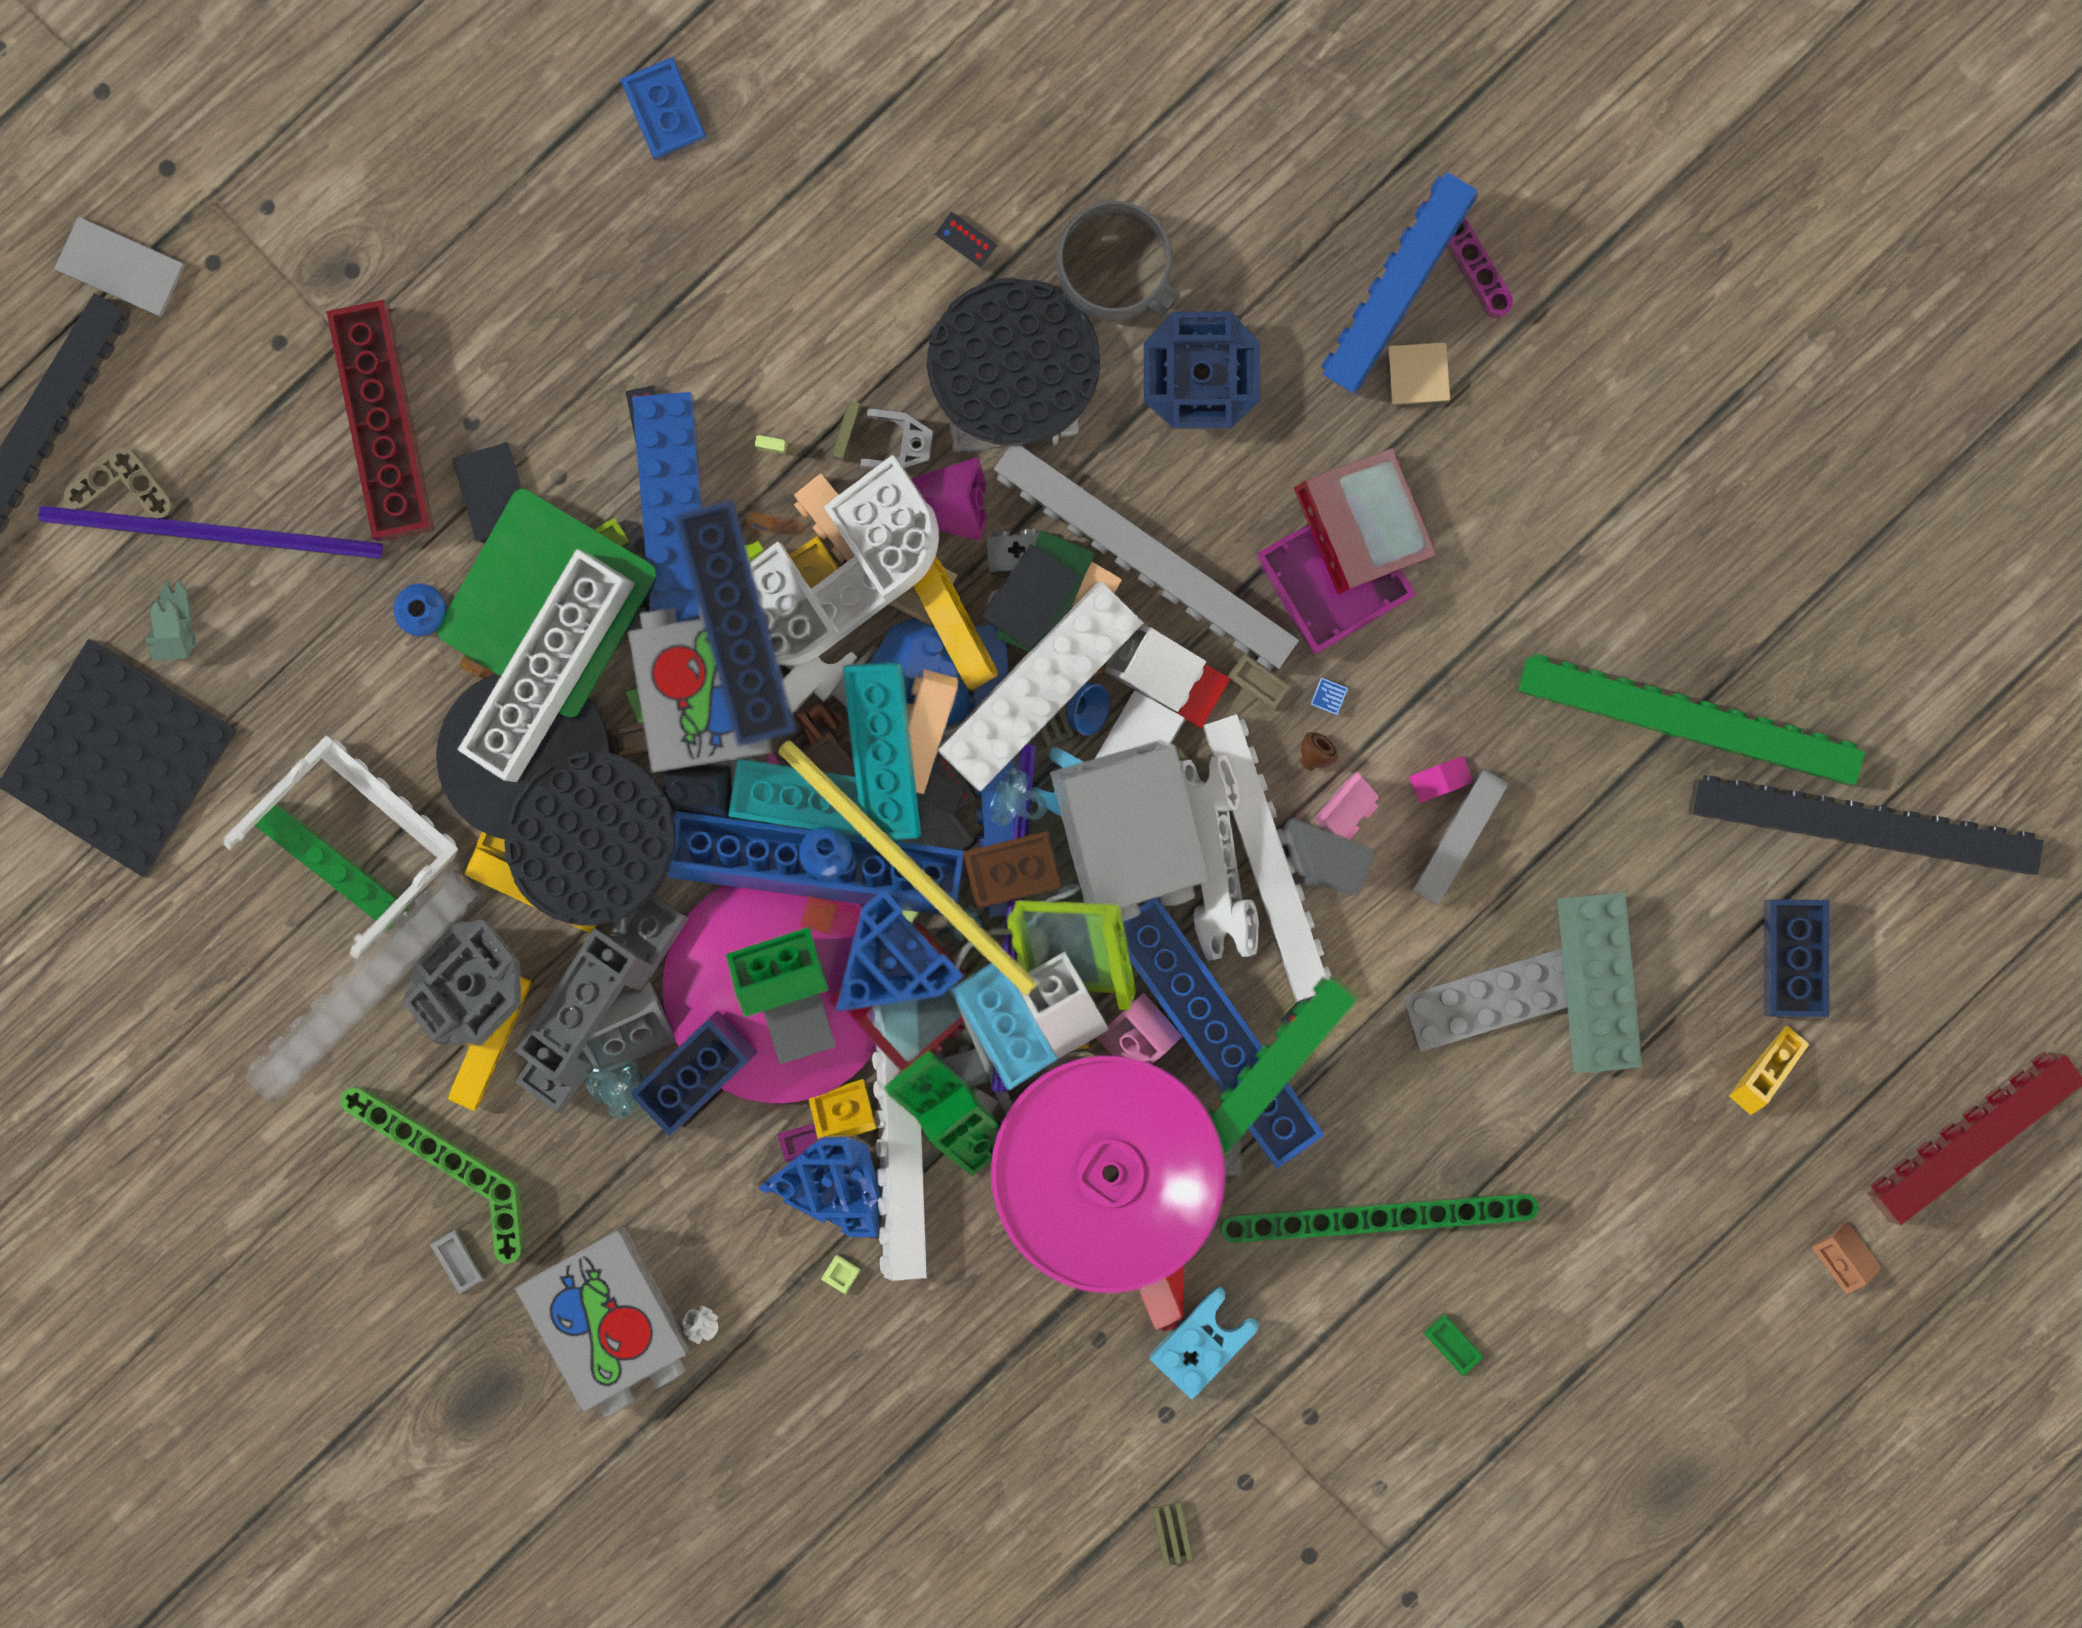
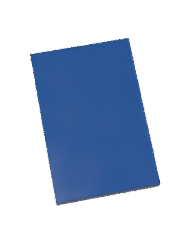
(663, 108)

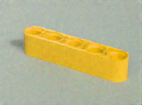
(955, 627)
(497, 875)
(482, 1061)

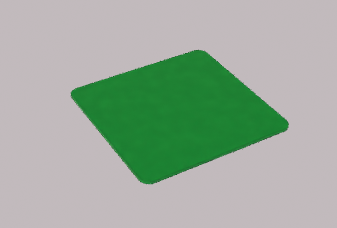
(517, 576)

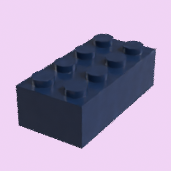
(1796, 958)
(693, 1073)

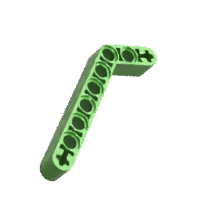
(439, 1159)

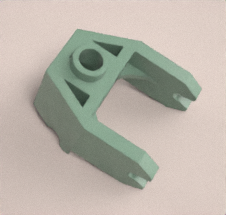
(171, 625)

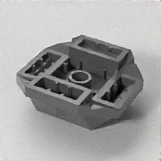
(442, 991)

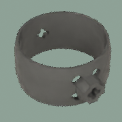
(1158, 301)

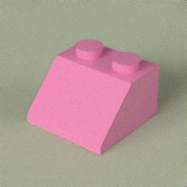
(1140, 1032)

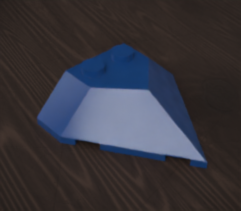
(917, 649)
(892, 960)
(832, 1183)

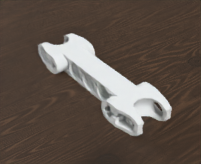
(800, 685)
(1222, 896)

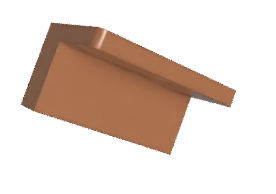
(1847, 1258)

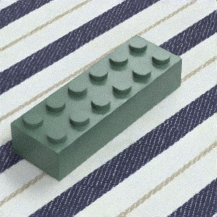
(1599, 983)

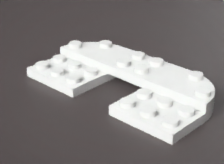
(893, 548)

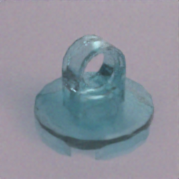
(1011, 799)
(615, 1088)

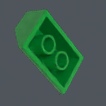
(776, 972)

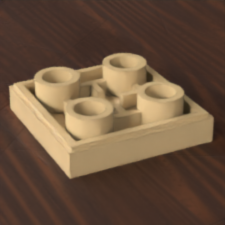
(1418, 373)

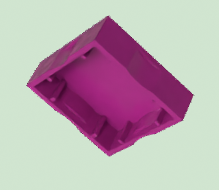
(1311, 600)

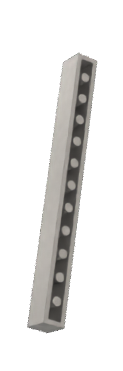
(1145, 556)

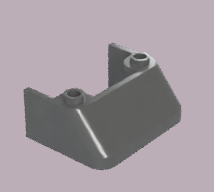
(1327, 858)

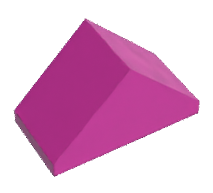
(1441, 779)

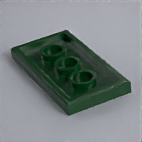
(1073, 559)

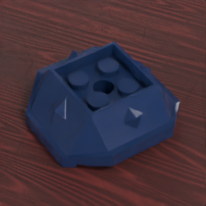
(1208, 341)

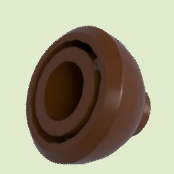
(1317, 751)

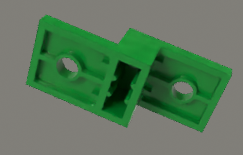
(946, 1112)

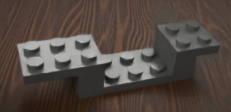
(585, 997)

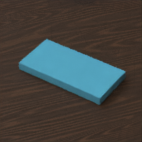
(1003, 1025)

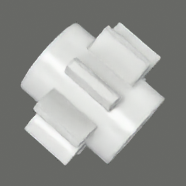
(700, 1324)

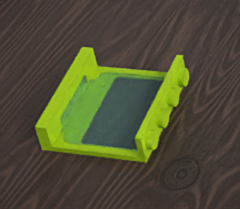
(1088, 935)

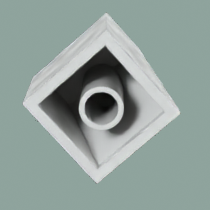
(1156, 667)
(1063, 1006)

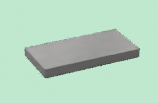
(119, 266)

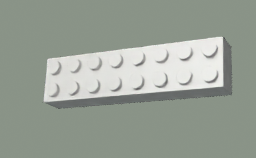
(546, 666)
(1039, 686)

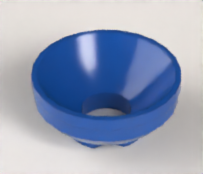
(433, 614)
(1092, 711)
(829, 865)

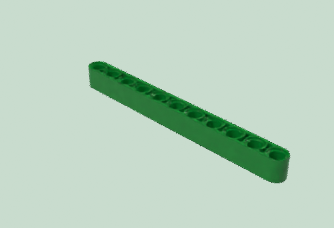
(1392, 1223)

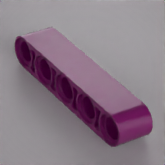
(1483, 264)

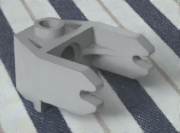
(912, 431)

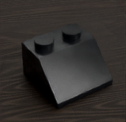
(699, 790)

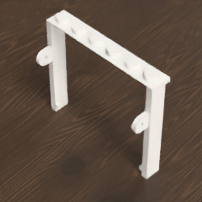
(379, 793)

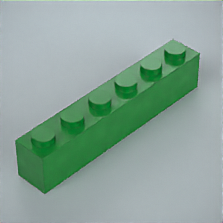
(327, 862)

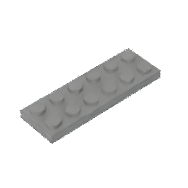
(1487, 1000)

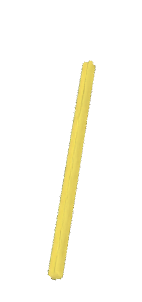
(907, 867)

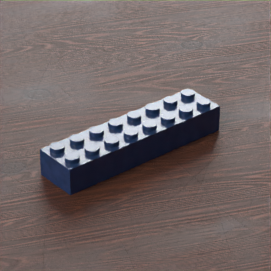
(735, 623)

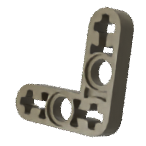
(116, 475)

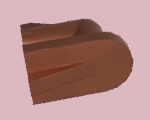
(820, 710)

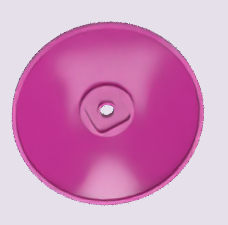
(700, 984)
(1054, 1183)

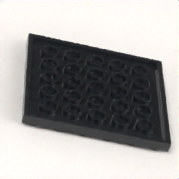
(116, 758)

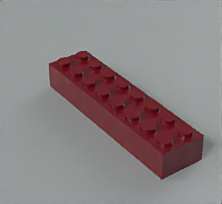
(380, 420)
(1975, 1137)

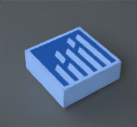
(1328, 696)

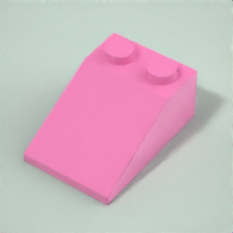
(1347, 807)

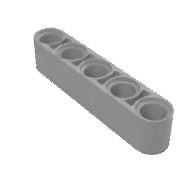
(1460, 836)

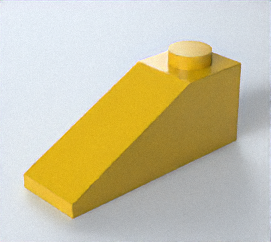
(1769, 1071)

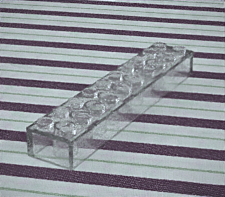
(364, 985)

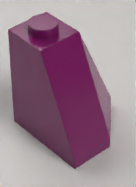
(956, 497)

